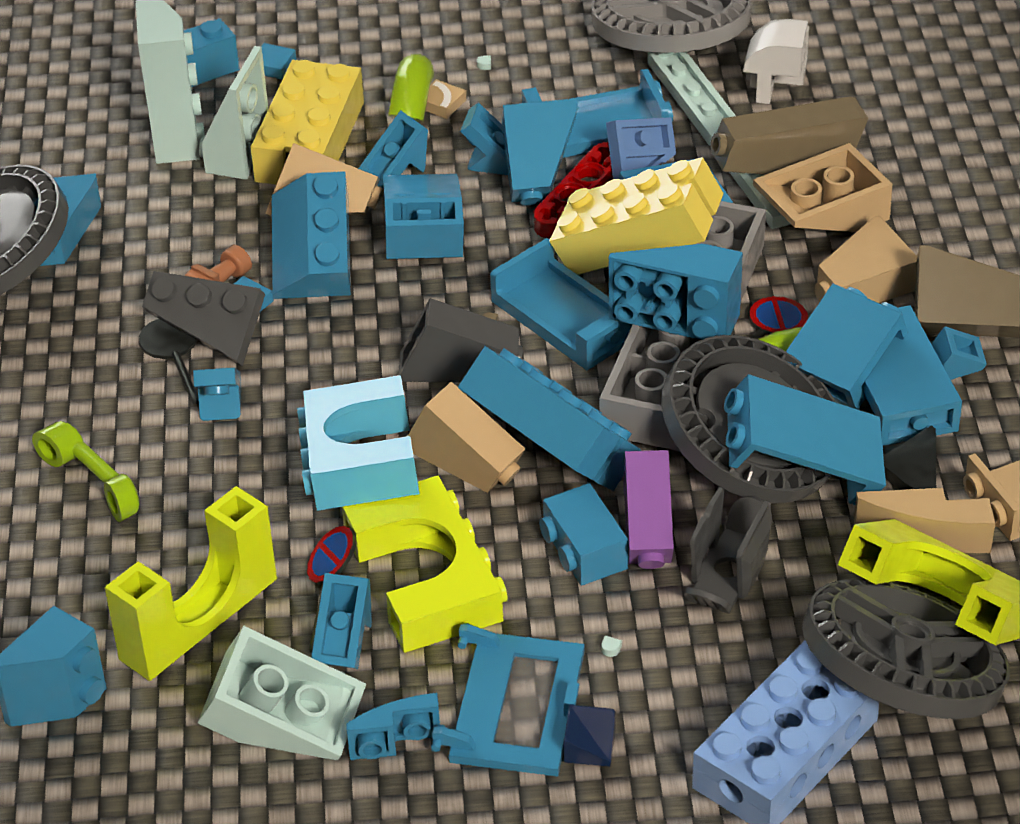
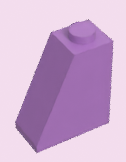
(648, 508)

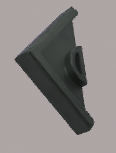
(913, 462)

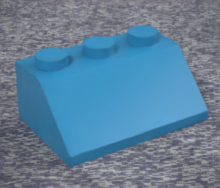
(311, 237)

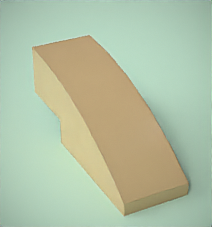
(958, 523)

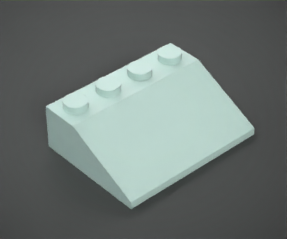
(169, 82)

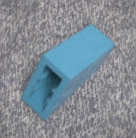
(535, 146)
(83, 205)

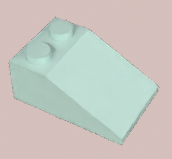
(234, 127)
(280, 698)

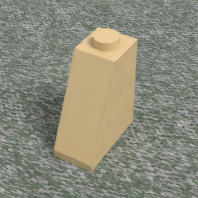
(361, 185)
(872, 262)
(465, 440)

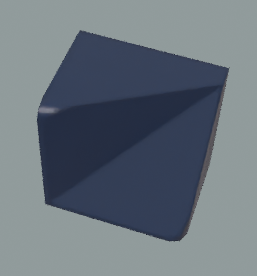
(589, 735)

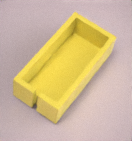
(312, 109)
(637, 214)

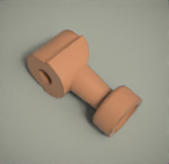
(233, 263)

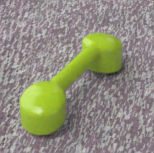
(63, 443)

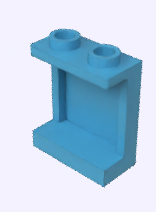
(846, 341)

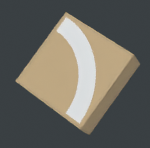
(444, 99)

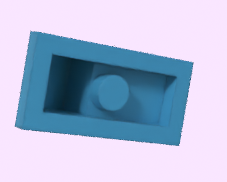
(487, 135)
(399, 145)
(218, 393)
(342, 620)

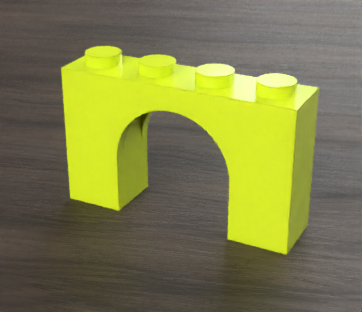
(898, 552)
(239, 565)
(437, 606)

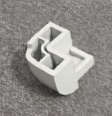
(777, 56)

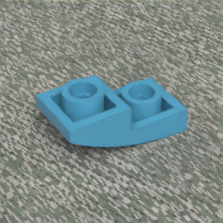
(375, 731)

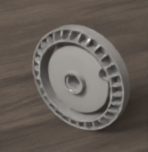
(669, 24)

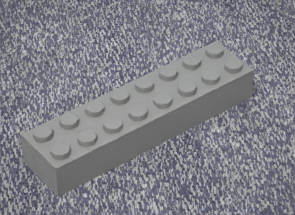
(637, 379)

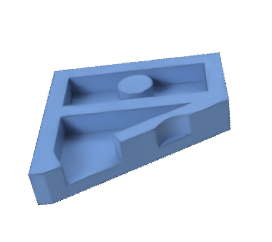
(640, 143)

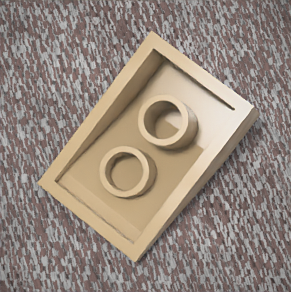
(829, 191)

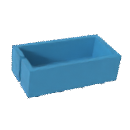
(549, 415)

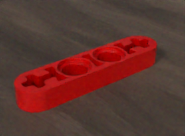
(589, 166)

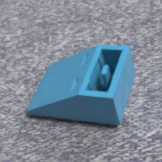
(423, 216)
(677, 289)

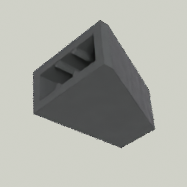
(449, 342)

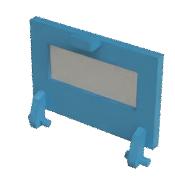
(514, 703)

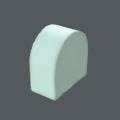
(484, 62)
(611, 646)

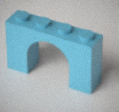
(356, 473)

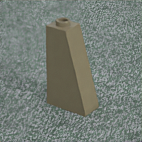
(786, 135)
(965, 295)

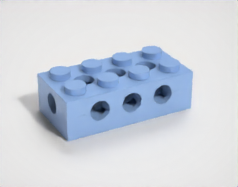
(782, 740)

